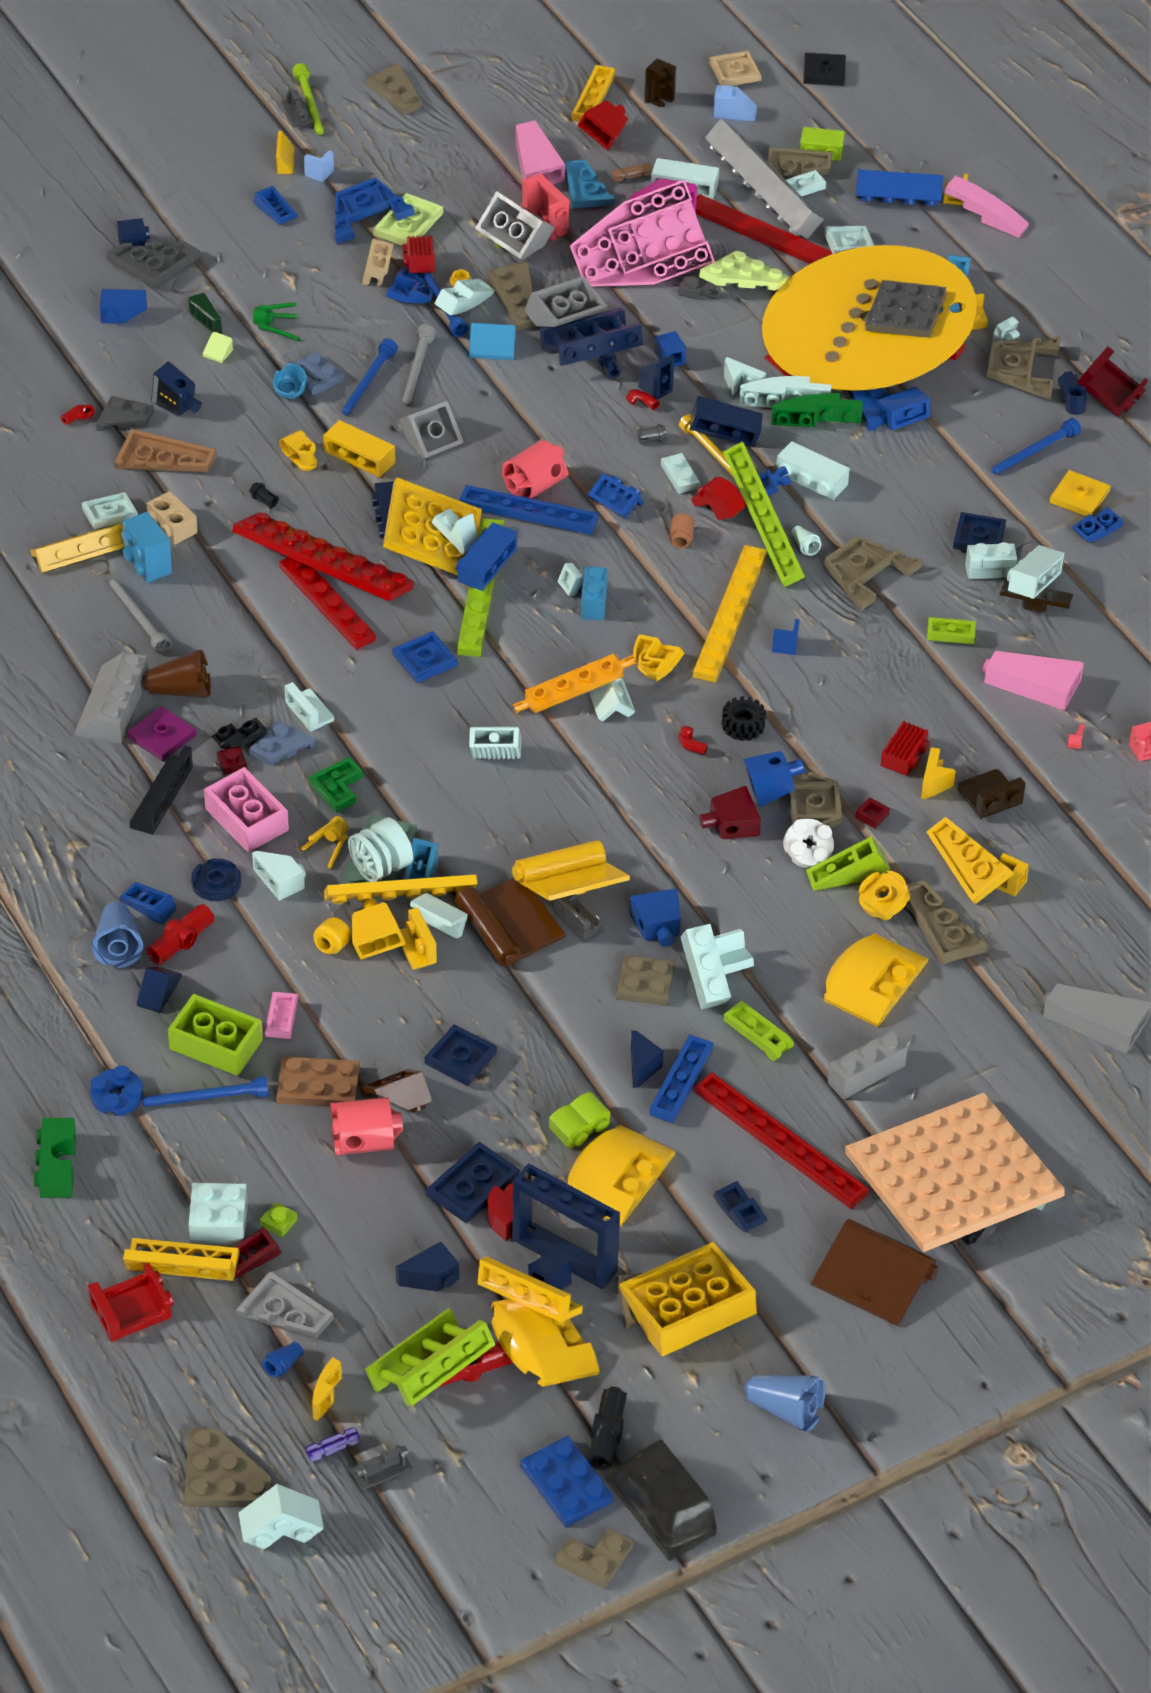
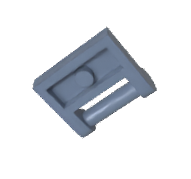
(321, 370)

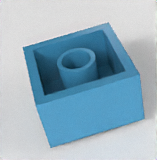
(146, 547)

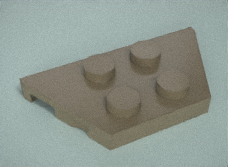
(816, 799)

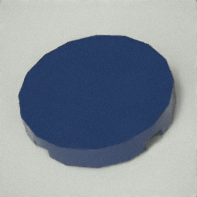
(216, 880)

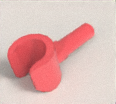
(1075, 740)

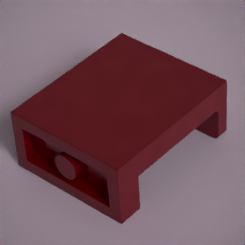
(1111, 384)

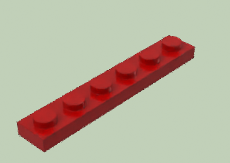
(328, 602)

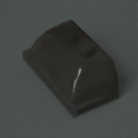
(664, 1499)

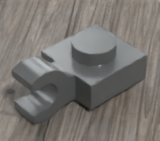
(697, 287)

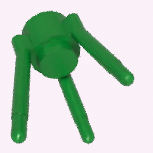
(265, 315)

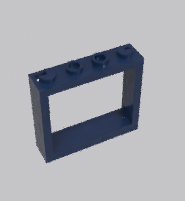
(575, 1206)

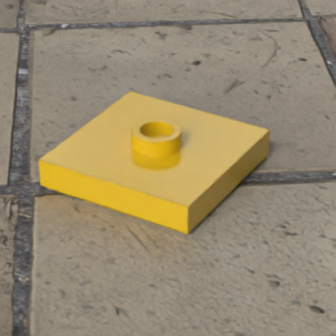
(1080, 493)

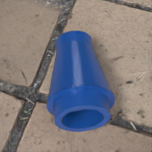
(280, 1360)

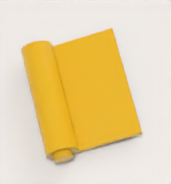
(568, 871)

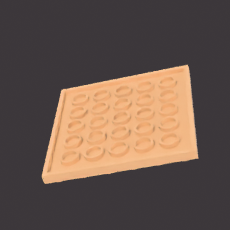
(954, 1172)

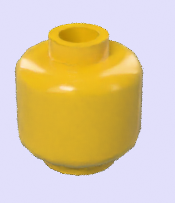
(332, 936)

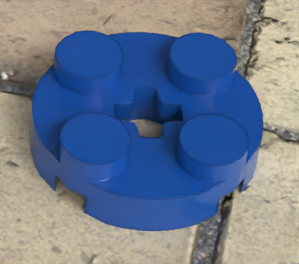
(113, 1079)

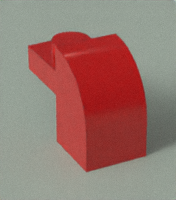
(721, 496)
(501, 1211)

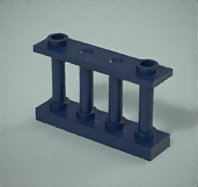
(591, 336)

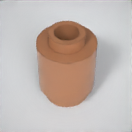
(681, 530)

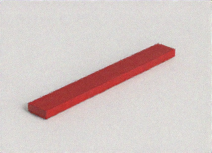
(759, 230)
(781, 1140)

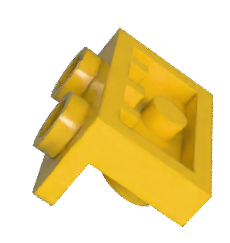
(420, 943)

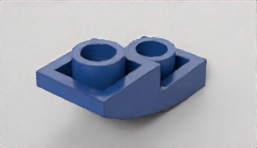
(1098, 526)

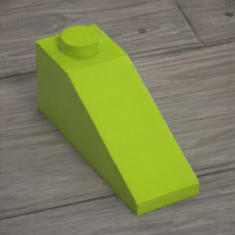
(849, 866)

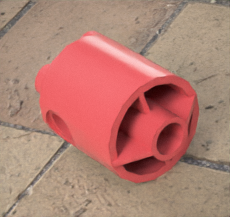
(534, 469)
(364, 1126)

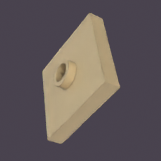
(735, 68)

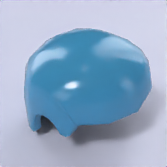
(290, 381)

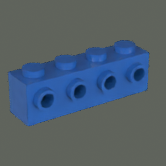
(899, 186)

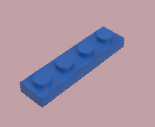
(681, 1078)

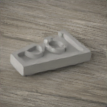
(285, 1307)

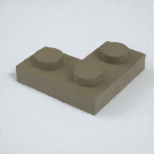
(595, 1564)

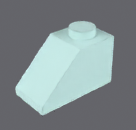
(279, 873)

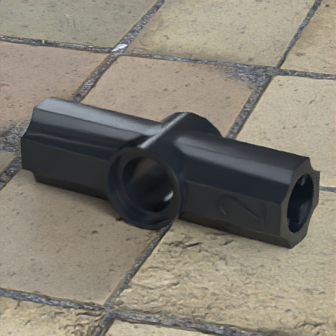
(607, 1428)

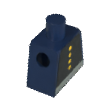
(174, 390)

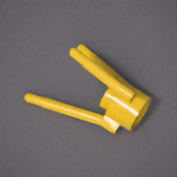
(333, 831)

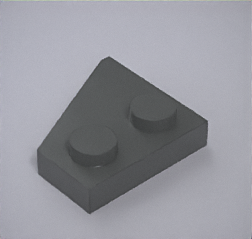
(124, 414)

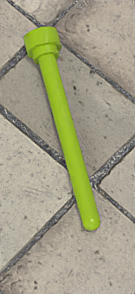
(301, 74)

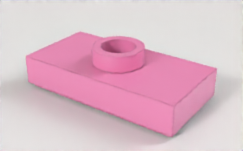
(281, 1015)

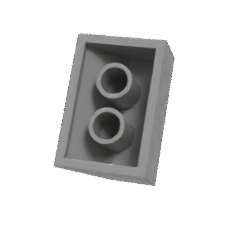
(514, 226)
(564, 303)

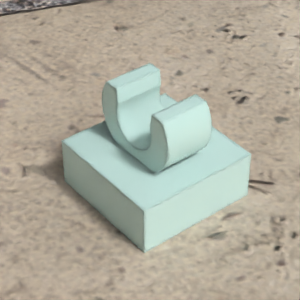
(1006, 330)
(571, 579)

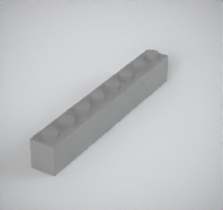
(764, 179)

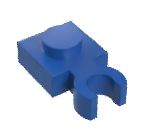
(771, 480)

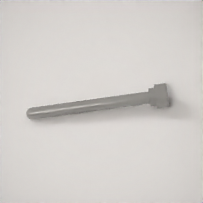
(425, 336)
(159, 641)

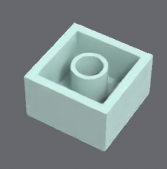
(218, 1214)

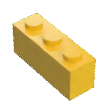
(359, 448)

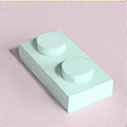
(807, 183)
(680, 473)

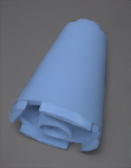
(117, 937)
(788, 1397)

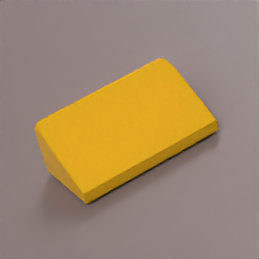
(284, 154)

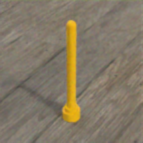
(684, 424)

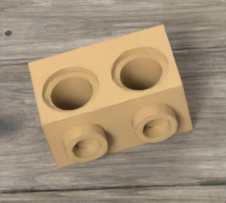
(173, 517)

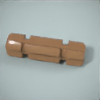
(632, 172)

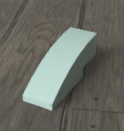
(464, 296)

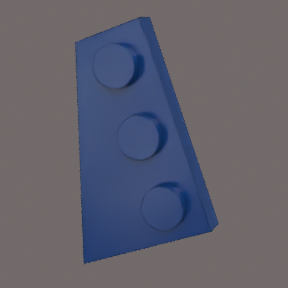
(871, 411)

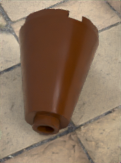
(180, 677)

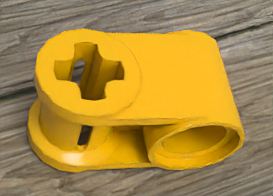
(299, 450)

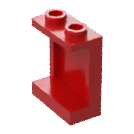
(131, 1303)

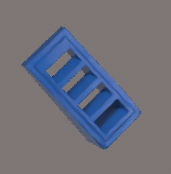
(270, 193)
(151, 902)

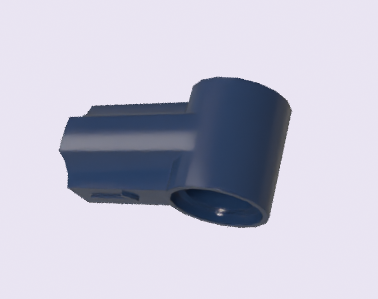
(1073, 393)

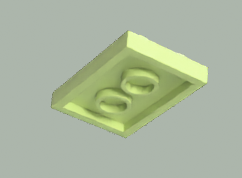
(397, 231)

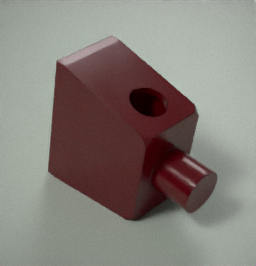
(733, 815)

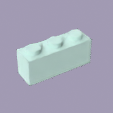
(703, 176)
(813, 470)
(1035, 571)
(705, 966)

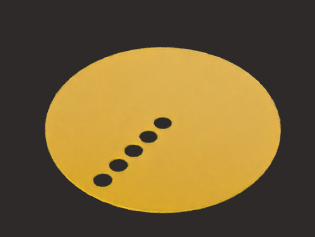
(817, 300)

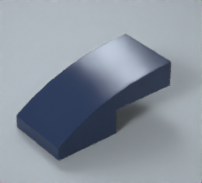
(739, 1208)

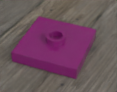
(161, 733)

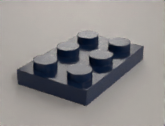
(468, 1182)

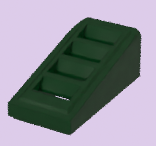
(204, 312)

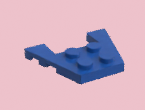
(363, 201)

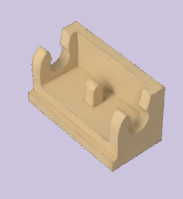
(377, 261)

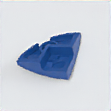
(409, 288)

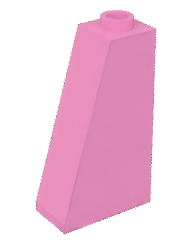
(538, 154)
(1034, 677)

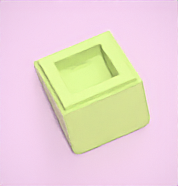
(218, 347)

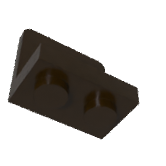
(992, 792)

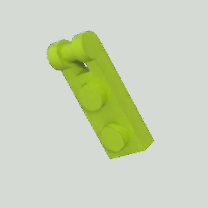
(758, 1030)

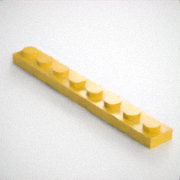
(730, 614)

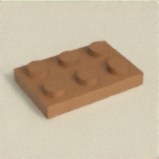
(317, 1081)

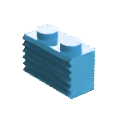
(594, 593)

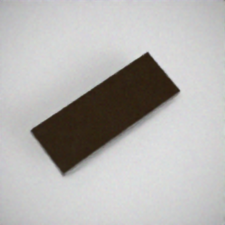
(1040, 602)

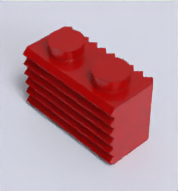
(419, 254)
(905, 748)

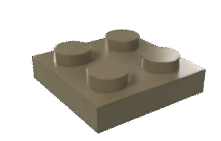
(645, 980)

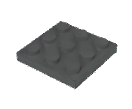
(906, 308)

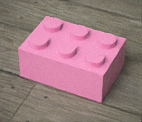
(246, 809)

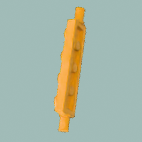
(574, 683)

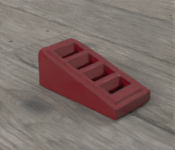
(264, 1255)

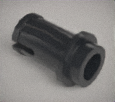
(260, 492)

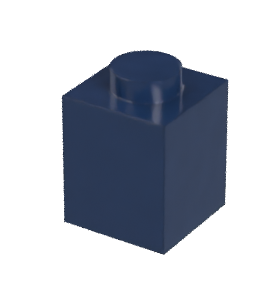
(133, 232)
(552, 1270)

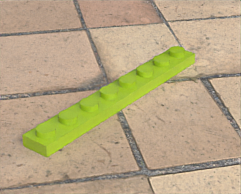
(764, 514)
(476, 611)

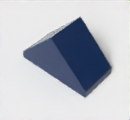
(157, 988)
(645, 1058)

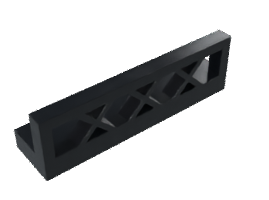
(162, 792)

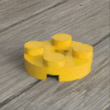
(888, 906)

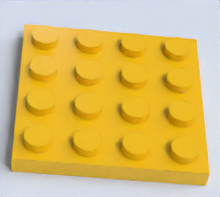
(410, 525)

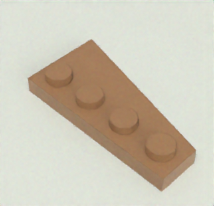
(157, 452)

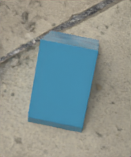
(425, 860)

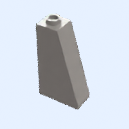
(1097, 1014)

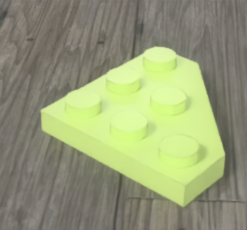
(744, 271)

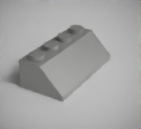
(113, 698)

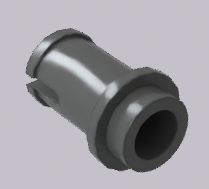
(652, 434)

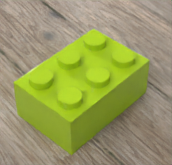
(215, 1034)

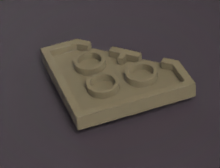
(221, 1472)

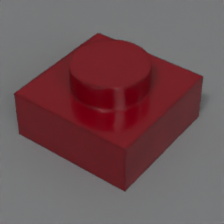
(231, 760)
(872, 813)

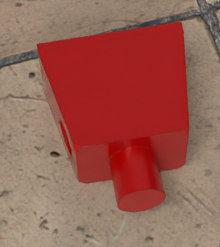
(604, 123)

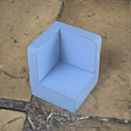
(319, 168)

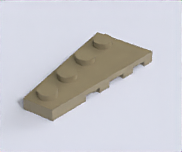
(513, 290)
(941, 926)

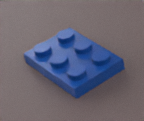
(566, 1481)

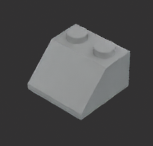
(432, 429)

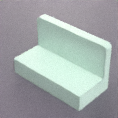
(611, 698)
(307, 707)
(440, 914)
(733, 951)

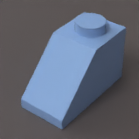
(733, 104)

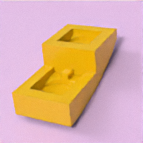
(324, 1390)

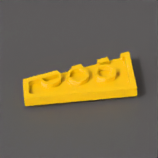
(970, 863)

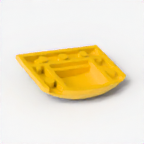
(872, 977)
(619, 1169)
(542, 1344)

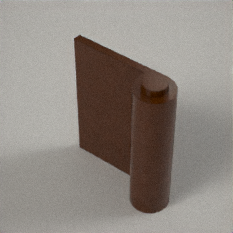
(509, 920)
(874, 1272)

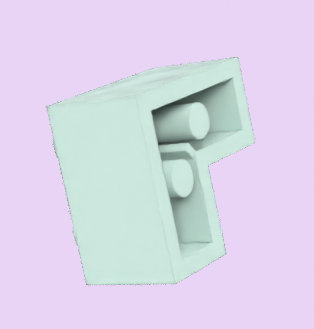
(278, 1514)

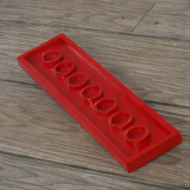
(323, 556)

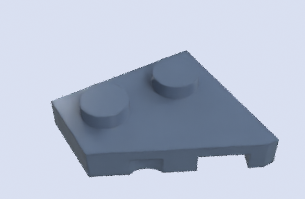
(280, 743)

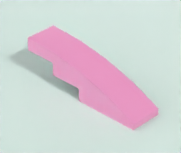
(993, 210)

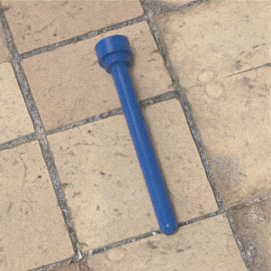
(457, 325)
(386, 350)
(1069, 429)
(256, 1087)

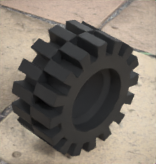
(742, 728)

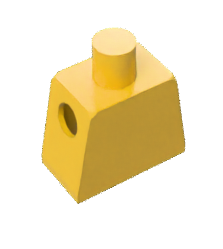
(375, 930)

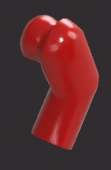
(644, 397)
(78, 412)
(689, 743)

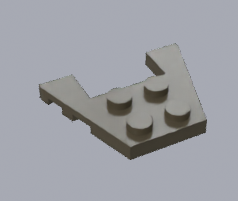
(1013, 362)
(862, 560)

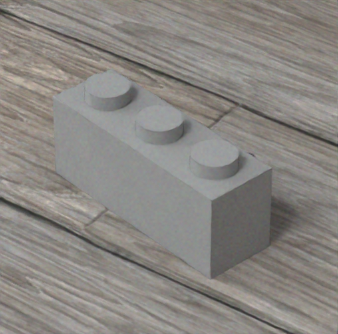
(867, 1064)

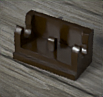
(660, 83)

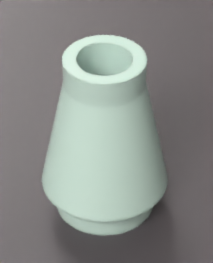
(807, 541)

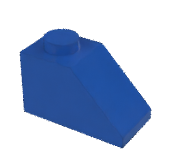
(121, 305)

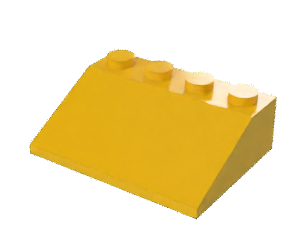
(689, 1298)

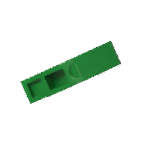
(809, 409)

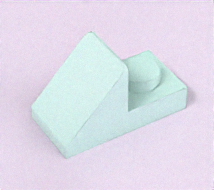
(739, 374)
(458, 531)

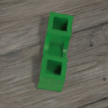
(55, 1175)

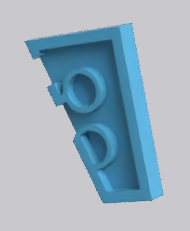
(585, 187)

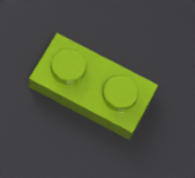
(951, 630)

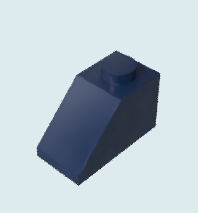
(657, 377)
(429, 1269)

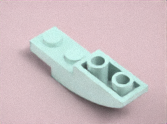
(777, 389)

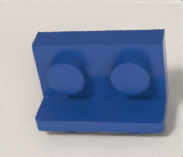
(615, 496)

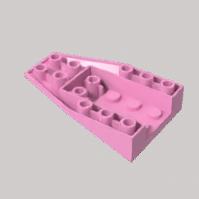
(644, 241)

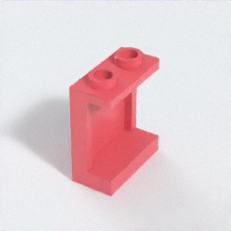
(548, 202)

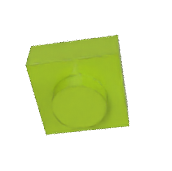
(278, 1219)

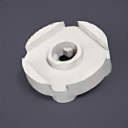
(813, 830)

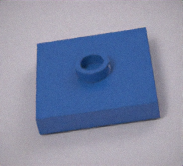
(425, 657)

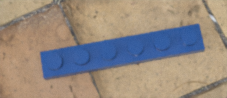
(530, 509)

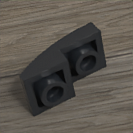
(231, 737)

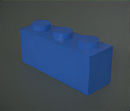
(487, 556)

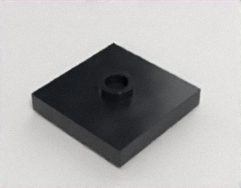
(824, 69)

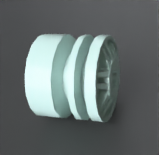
(380, 849)

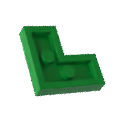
(333, 782)

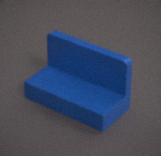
(905, 407)

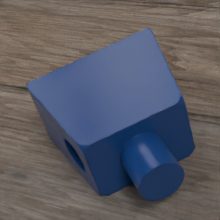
(772, 776)
(657, 915)

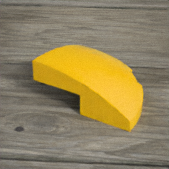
(655, 658)

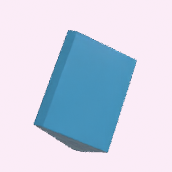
(492, 341)

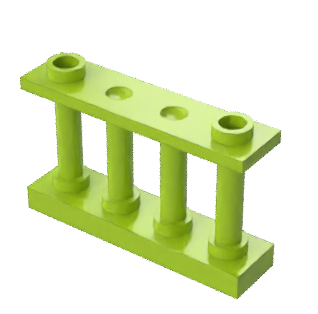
(438, 1367)

